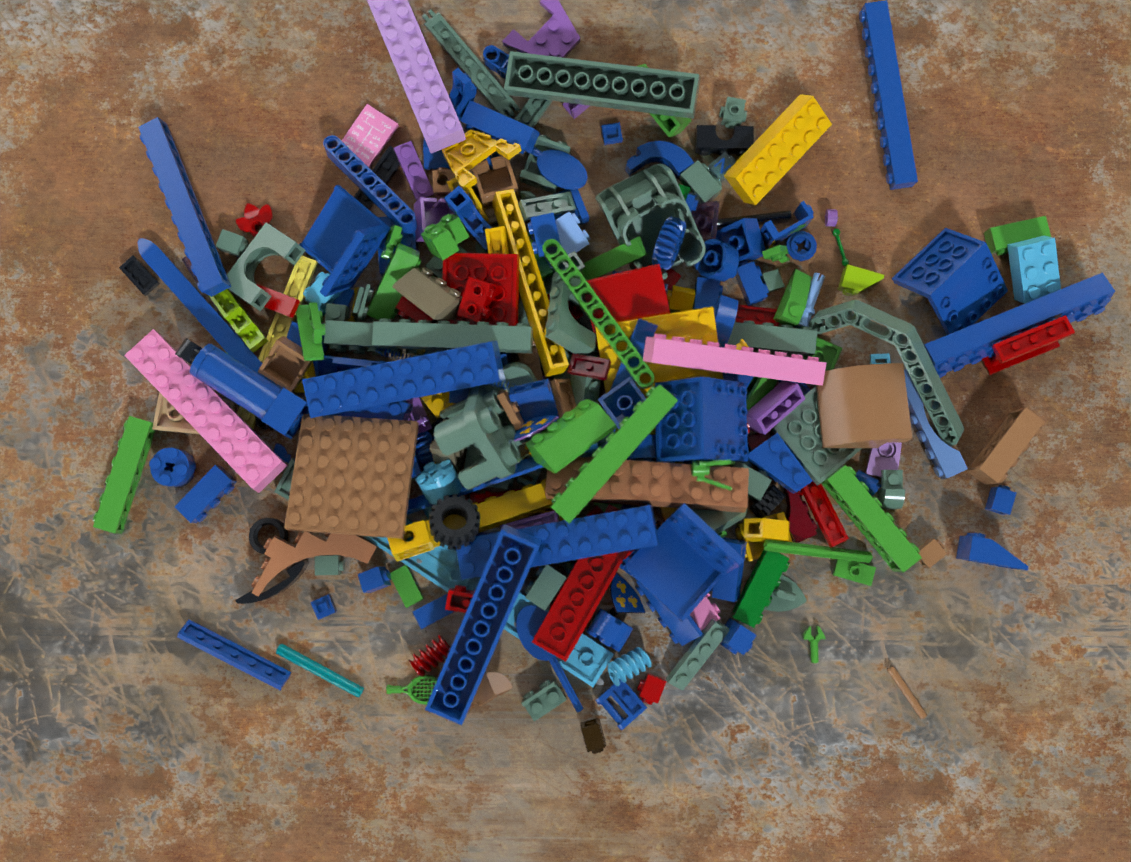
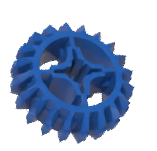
(669, 242)

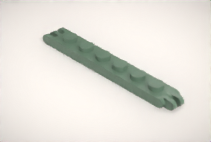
(469, 63)

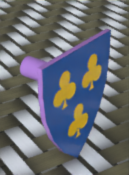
(534, 426)

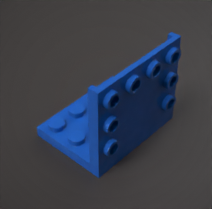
(344, 240)
(955, 277)
(704, 422)
(684, 563)

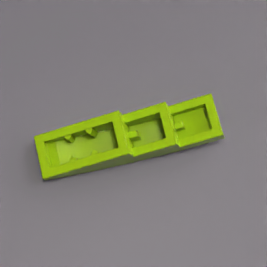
(239, 320)

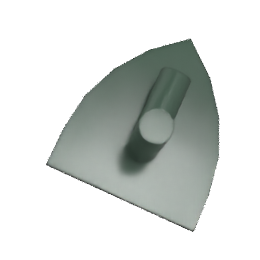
(786, 596)

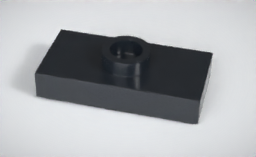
(139, 275)

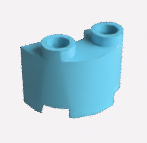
(313, 293)

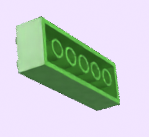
(871, 519)

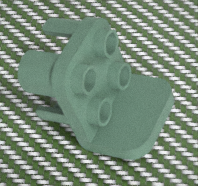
(641, 207)
(484, 429)

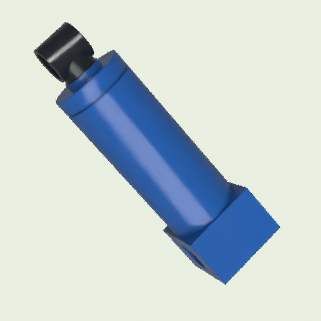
(245, 387)

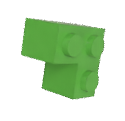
(445, 236)

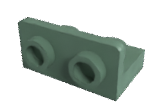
(543, 700)

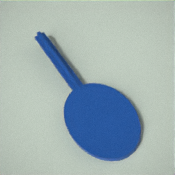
(560, 168)
(527, 625)

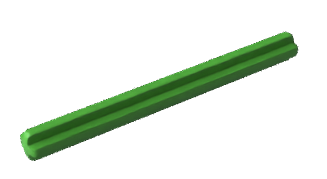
(817, 551)

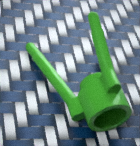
(702, 468)

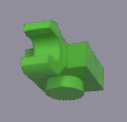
(776, 253)

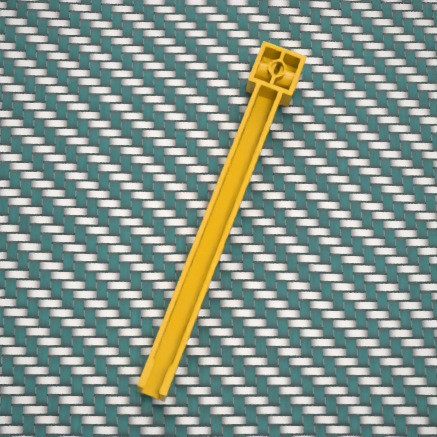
(493, 513)

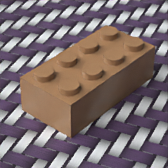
(1006, 446)

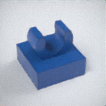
(323, 606)

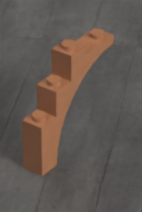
(309, 545)

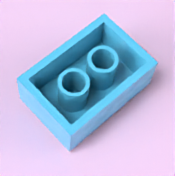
(1034, 268)

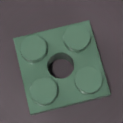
(363, 296)

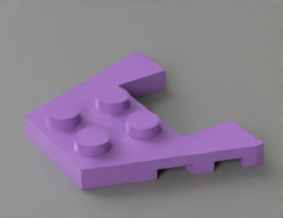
(554, 38)

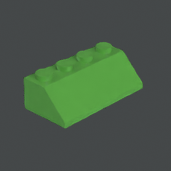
(570, 435)

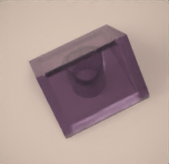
(707, 219)

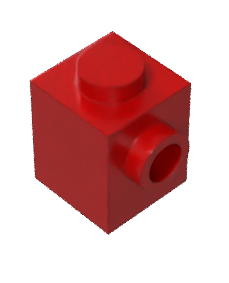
(651, 688)

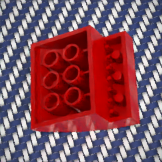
(630, 294)

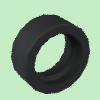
(253, 533)

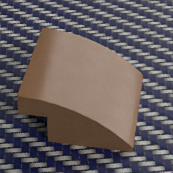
(864, 406)

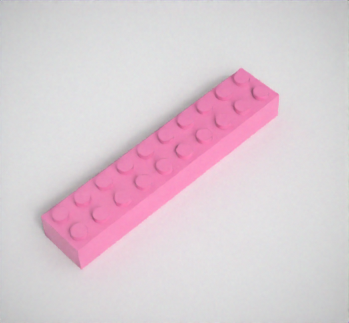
(206, 411)

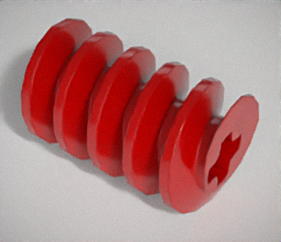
(430, 656)

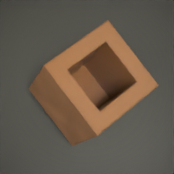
(931, 552)

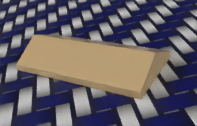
(170, 420)

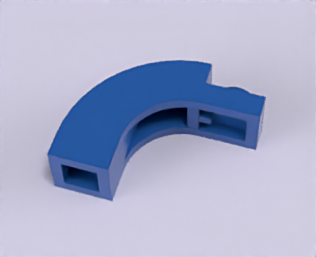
(461, 92)
(660, 152)
(471, 219)
(725, 315)

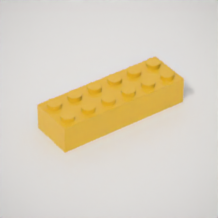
(778, 149)

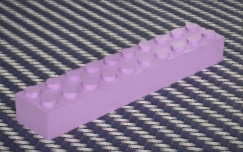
(417, 73)

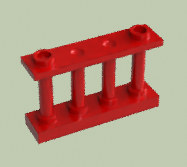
(1028, 345)

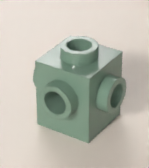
(733, 112)

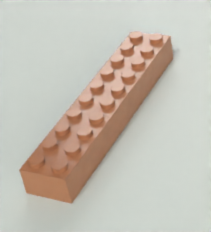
(661, 485)

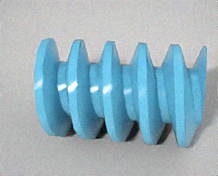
(627, 664)

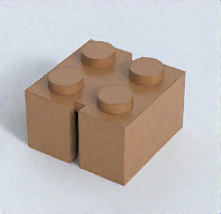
(498, 180)
(287, 366)

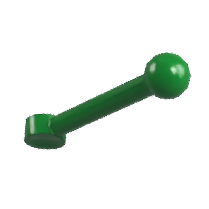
(836, 232)

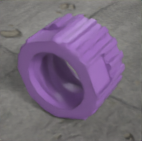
(831, 217)

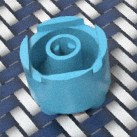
(439, 481)

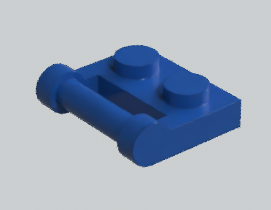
(626, 699)

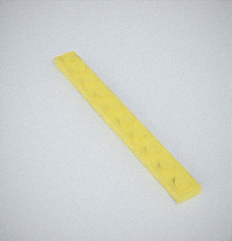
(298, 282)

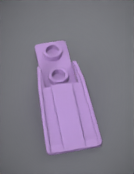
(883, 458)

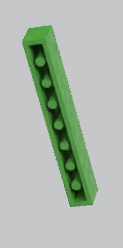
(614, 453)

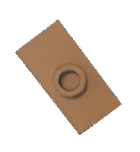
(563, 395)
(511, 408)

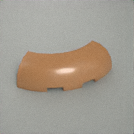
(490, 686)

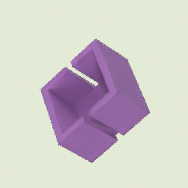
(426, 215)

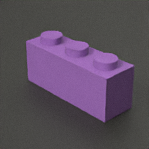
(774, 407)

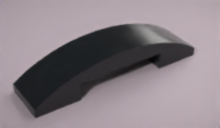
(294, 572)

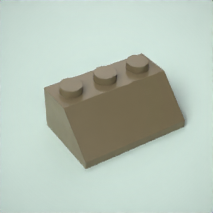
(429, 294)

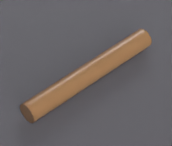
(906, 691)

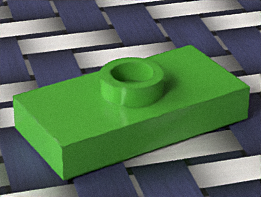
(854, 571)

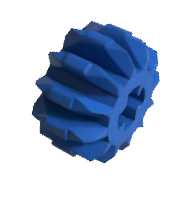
(423, 447)

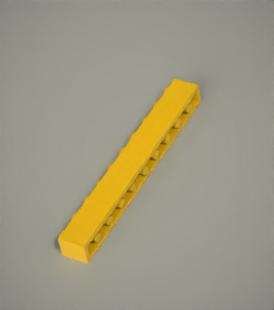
(530, 281)

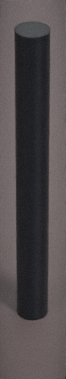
(760, 217)

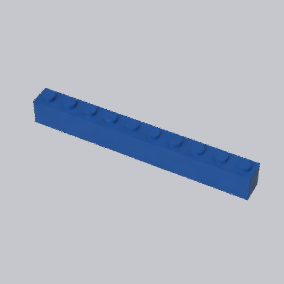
(888, 95)
(184, 207)

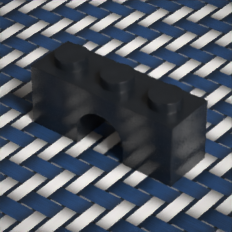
(709, 143)

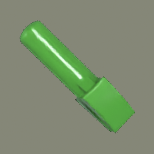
(814, 642)

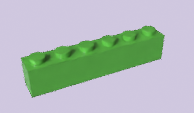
(124, 476)

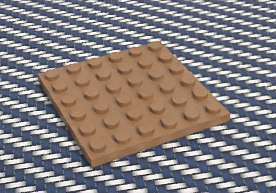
(352, 476)

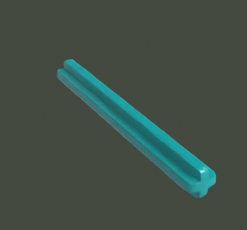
(319, 670)

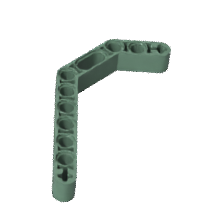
(933, 395)

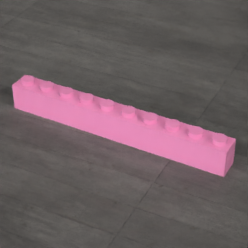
(734, 361)

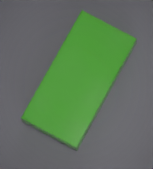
(406, 586)

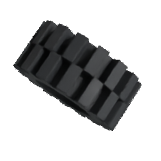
(769, 501)

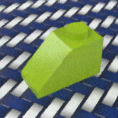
(857, 280)

